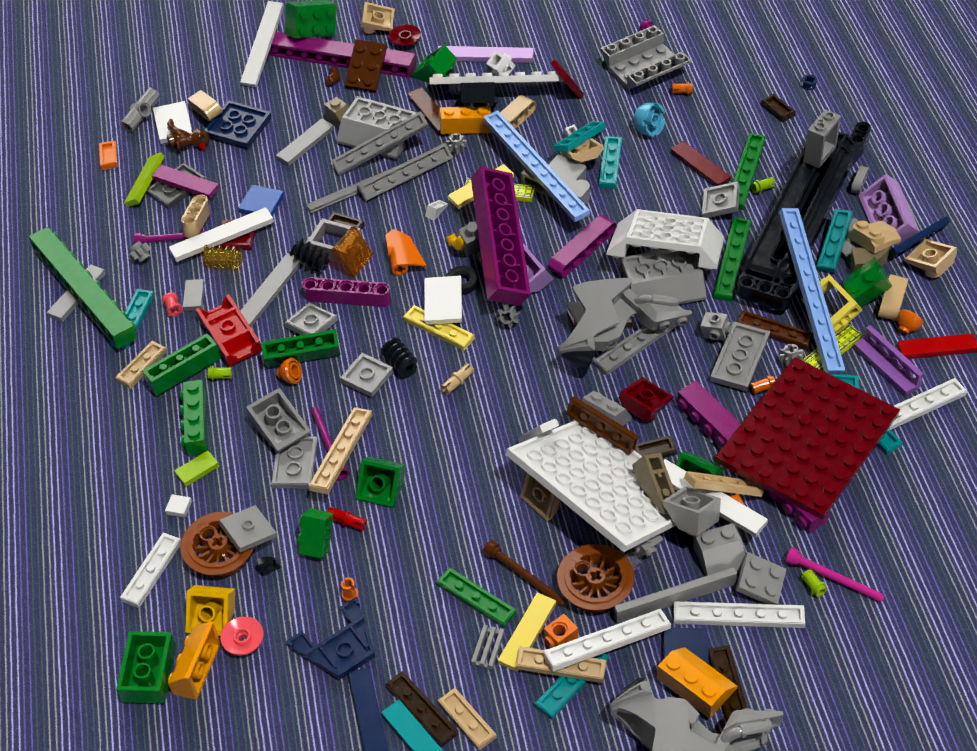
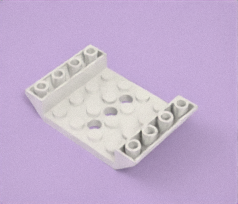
(668, 232)

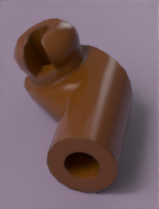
(333, 77)

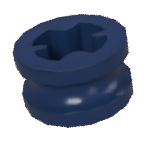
(809, 82)

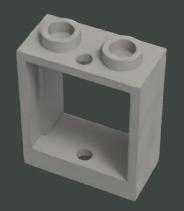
(822, 138)
(328, 227)

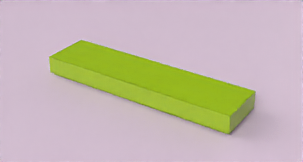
(144, 180)

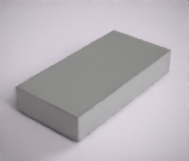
(193, 294)

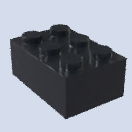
(479, 93)

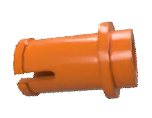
(682, 88)
(762, 385)
(348, 589)

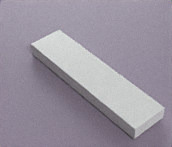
(150, 570)

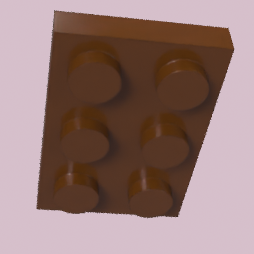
(366, 65)

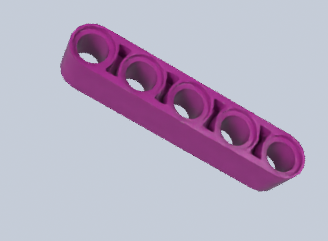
(582, 246)
(346, 292)

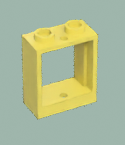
(847, 312)

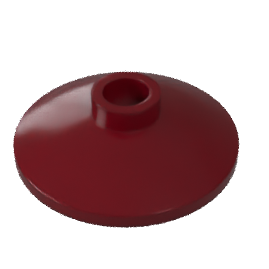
(405, 35)

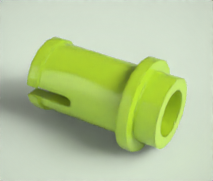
(759, 186)
(219, 373)
(817, 587)

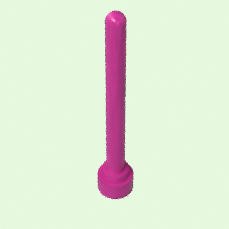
(795, 558)

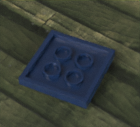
(238, 124)

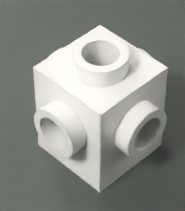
(500, 63)

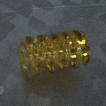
(223, 258)

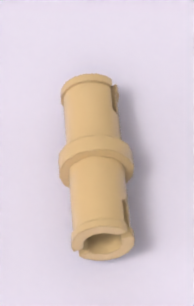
(457, 379)

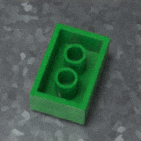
(310, 18)
(146, 667)

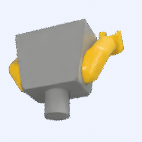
(467, 240)

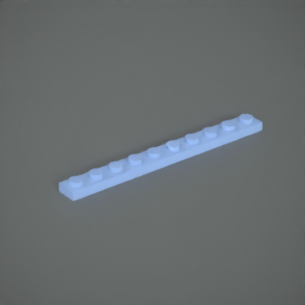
(536, 166)
(812, 291)

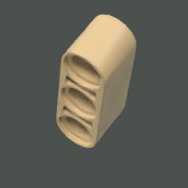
(205, 105)
(519, 110)
(195, 216)
(893, 298)

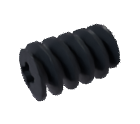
(310, 255)
(399, 357)

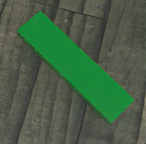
(476, 597)

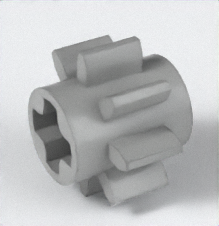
(456, 143)
(139, 251)
(503, 316)
(789, 352)

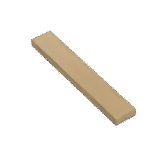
(340, 451)

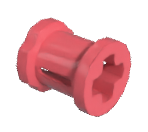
(170, 300)

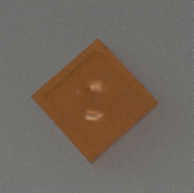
(352, 251)

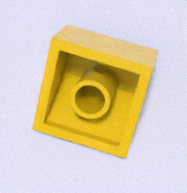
(209, 604)

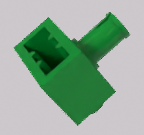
(315, 533)

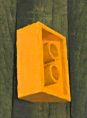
(463, 120)
(195, 661)
(695, 681)

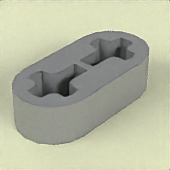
(860, 179)

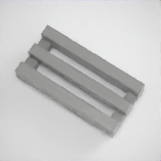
(491, 631)

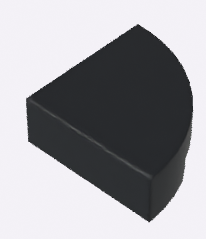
(267, 565)

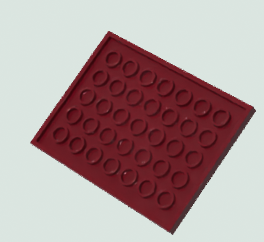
(807, 437)

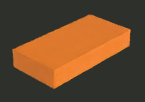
(108, 155)

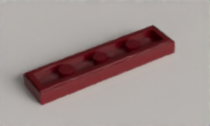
(700, 164)

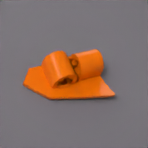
(402, 252)

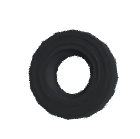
(465, 271)

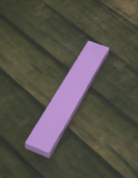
(483, 54)

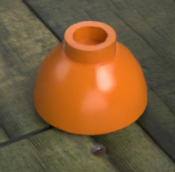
(908, 321)
(290, 371)

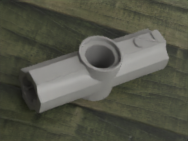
(135, 116)

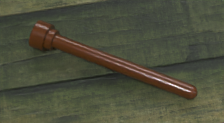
(494, 551)

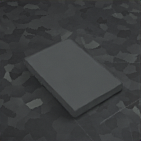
(169, 195)

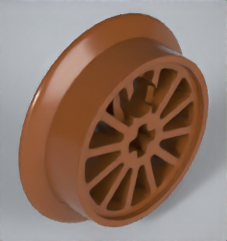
(213, 549)
(595, 580)

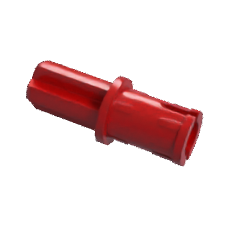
(347, 518)

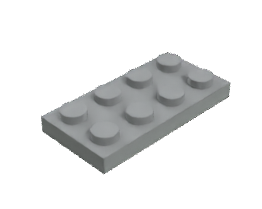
(740, 356)

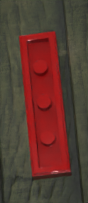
(938, 346)

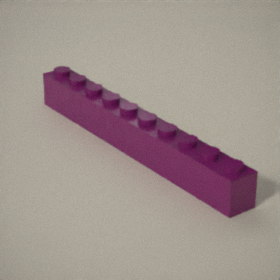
(336, 54)
(720, 427)

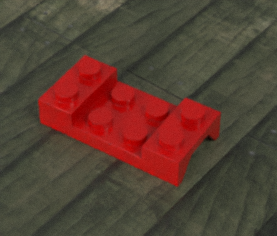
(230, 331)

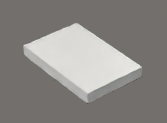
(175, 111)
(443, 300)

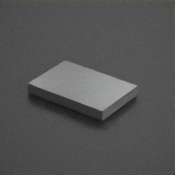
(295, 464)

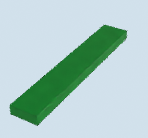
(748, 166)
(732, 259)

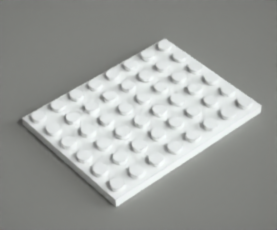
(593, 481)

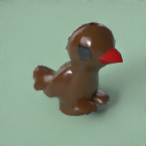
(181, 138)

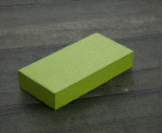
(196, 468)

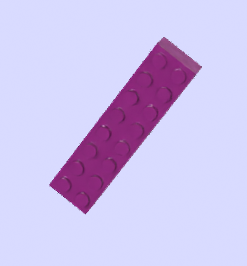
(500, 236)

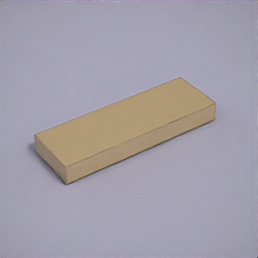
(133, 371)
(467, 719)

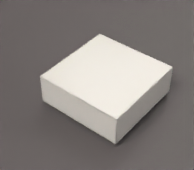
(178, 506)

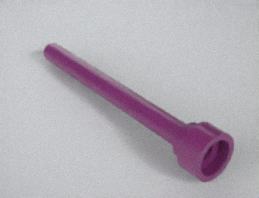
(159, 238)
(326, 438)

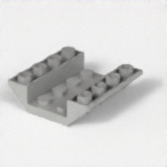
(641, 57)
(369, 118)
(665, 274)

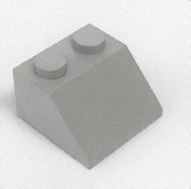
(607, 407)
(693, 510)
(719, 549)

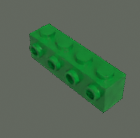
(301, 347)
(181, 364)
(195, 417)

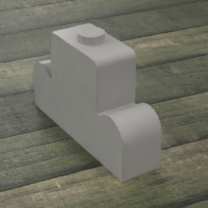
(569, 171)

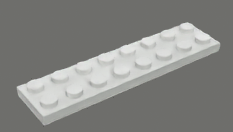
(503, 77)

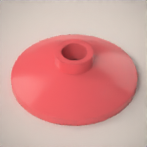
(242, 628)

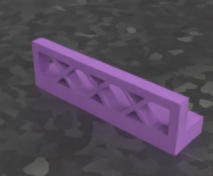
(887, 363)

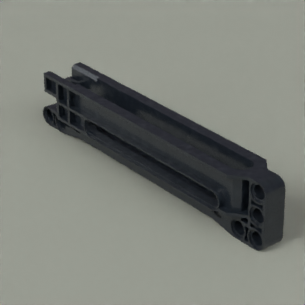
(773, 280)

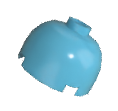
(649, 119)

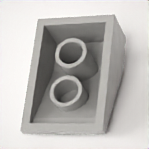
(277, 420)

